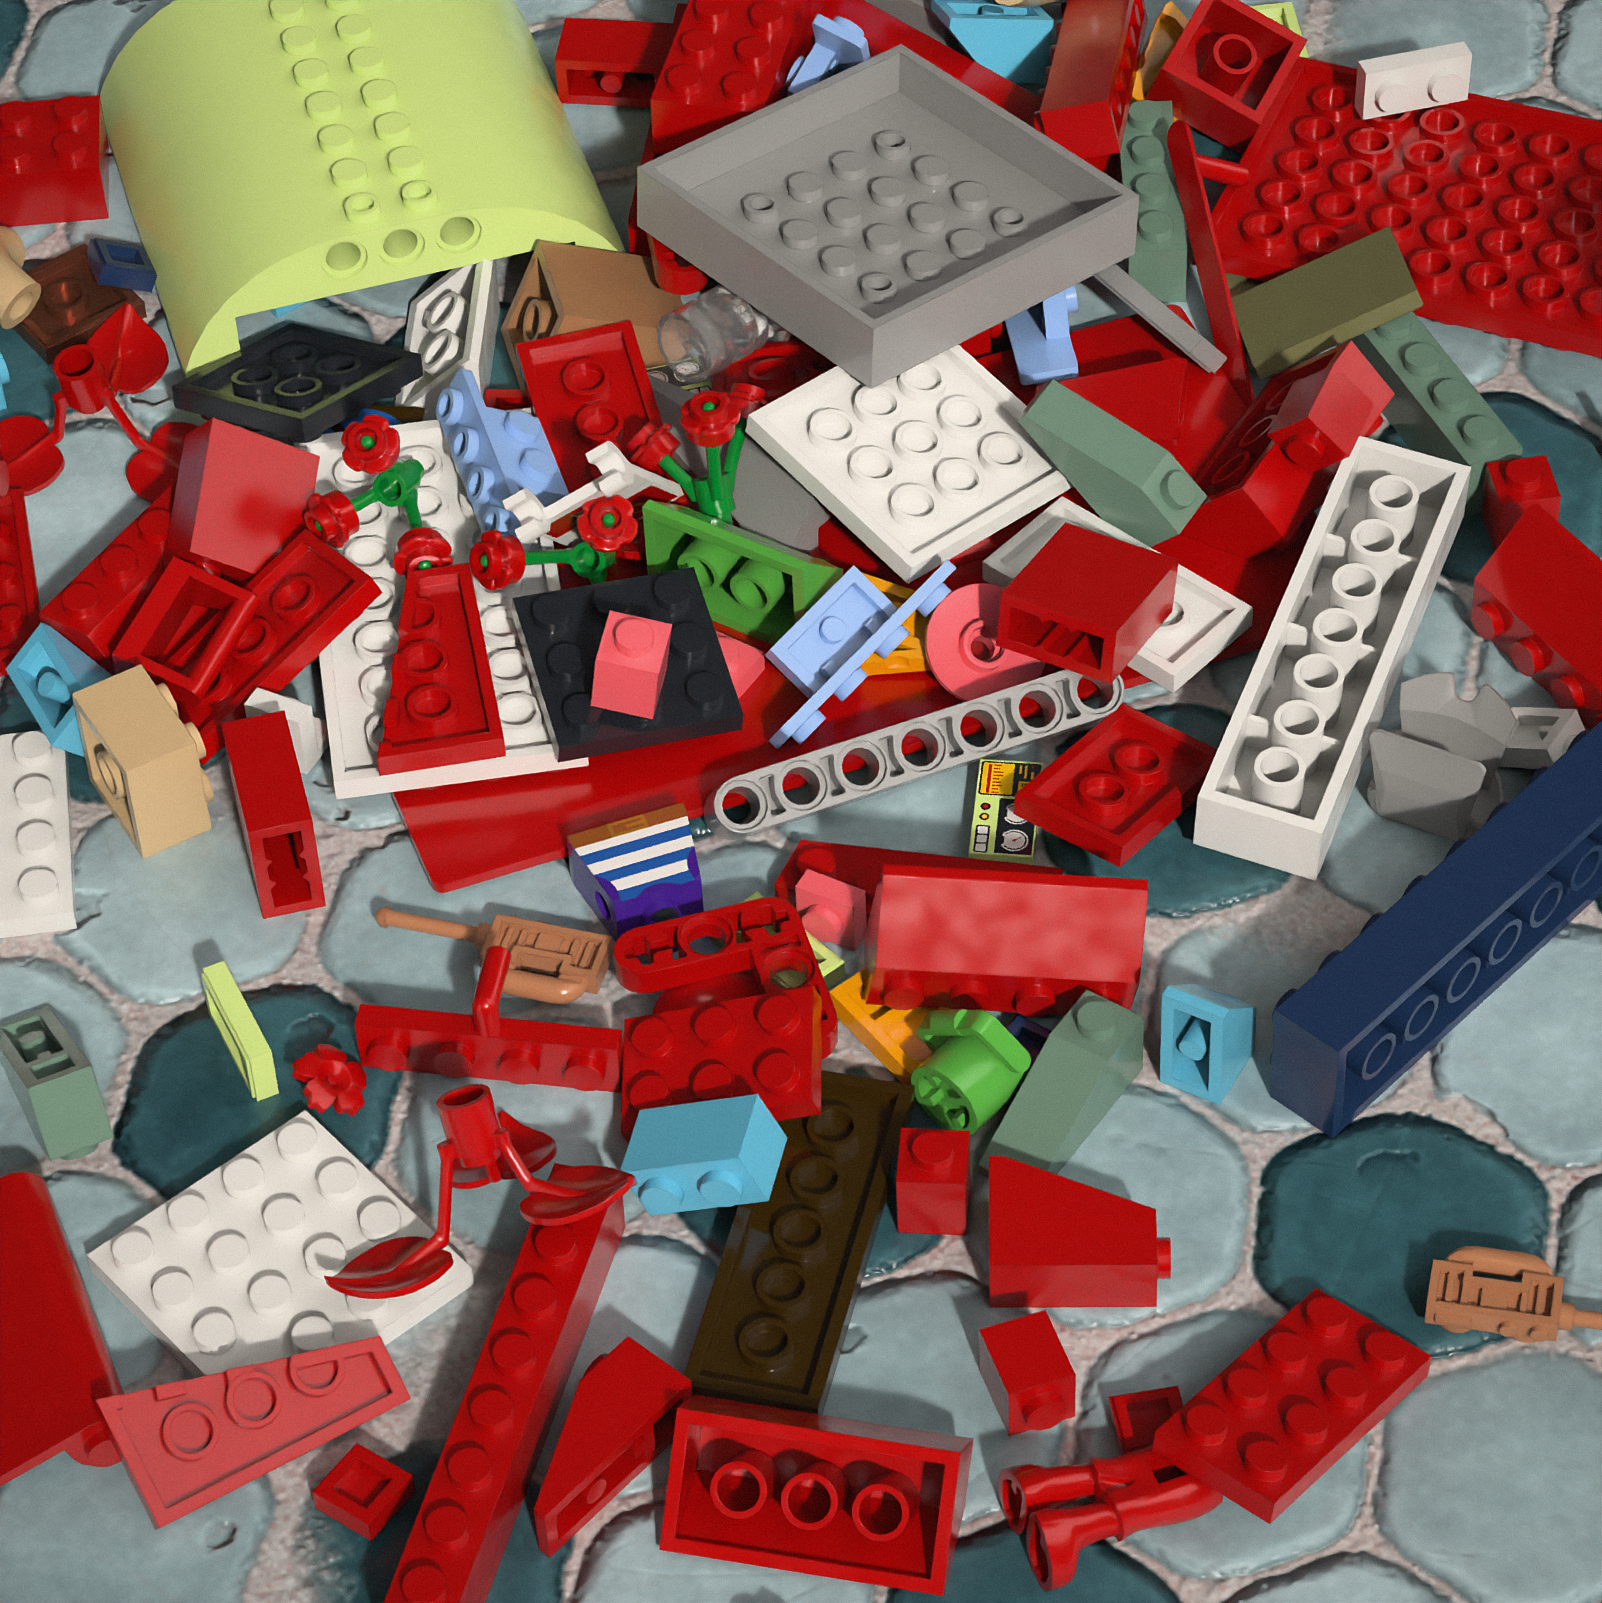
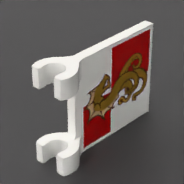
(618, 477)

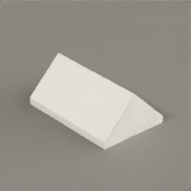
(452, 329)

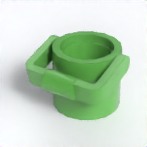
(971, 1069)

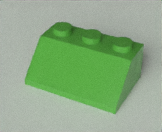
(743, 576)

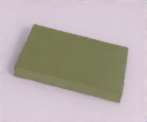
(1325, 302)

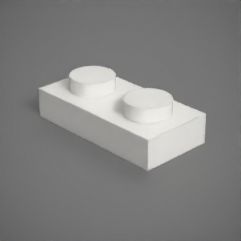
(1413, 80)

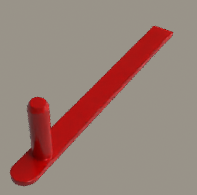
(1188, 171)

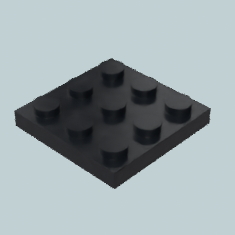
(298, 382)
(561, 642)

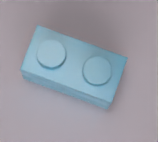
(704, 1154)

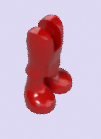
(1124, 1496)

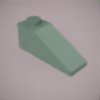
(1112, 465)
(53, 1085)
(1070, 1085)

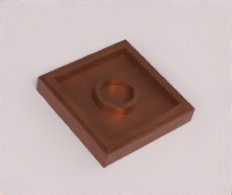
(70, 304)

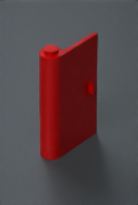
(49, 1340)

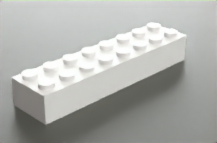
(1331, 658)

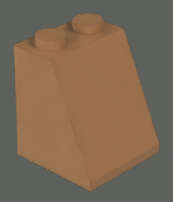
(585, 289)

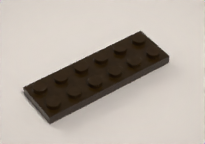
(802, 1255)

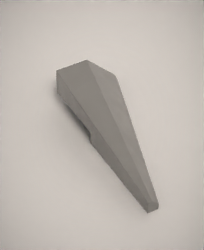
(764, 493)

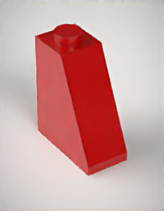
(1141, 396)
(1069, 1243)

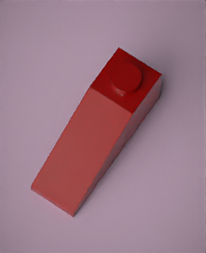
(611, 1434)

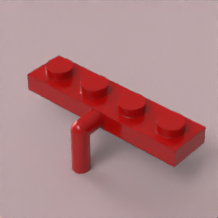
(490, 1045)

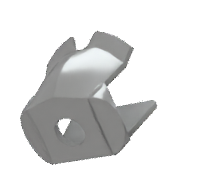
(1445, 762)

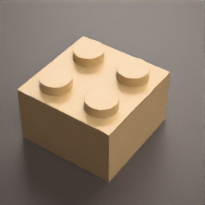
(144, 760)

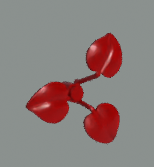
(117, 357)
(484, 1152)

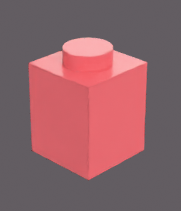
(631, 664)

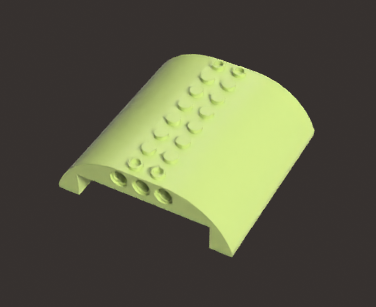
(336, 152)

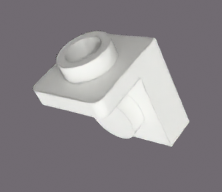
(307, 732)
(1540, 736)

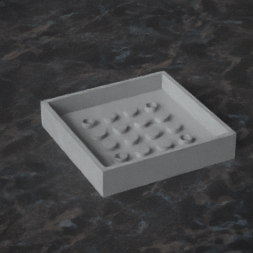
(886, 213)

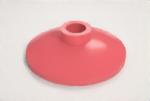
(966, 617)

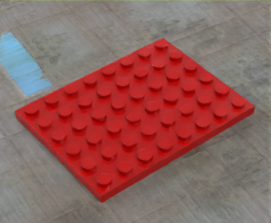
(1480, 193)

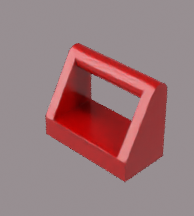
(164, 612)

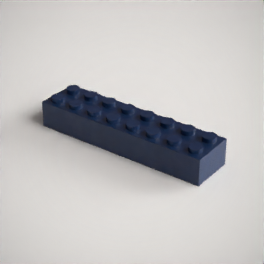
(1442, 945)

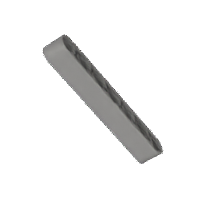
(887, 764)

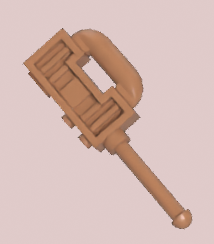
(572, 954)
(1514, 1309)

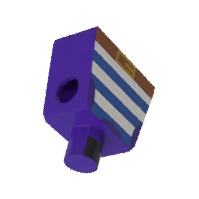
(638, 870)

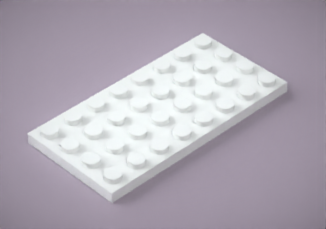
(360, 658)

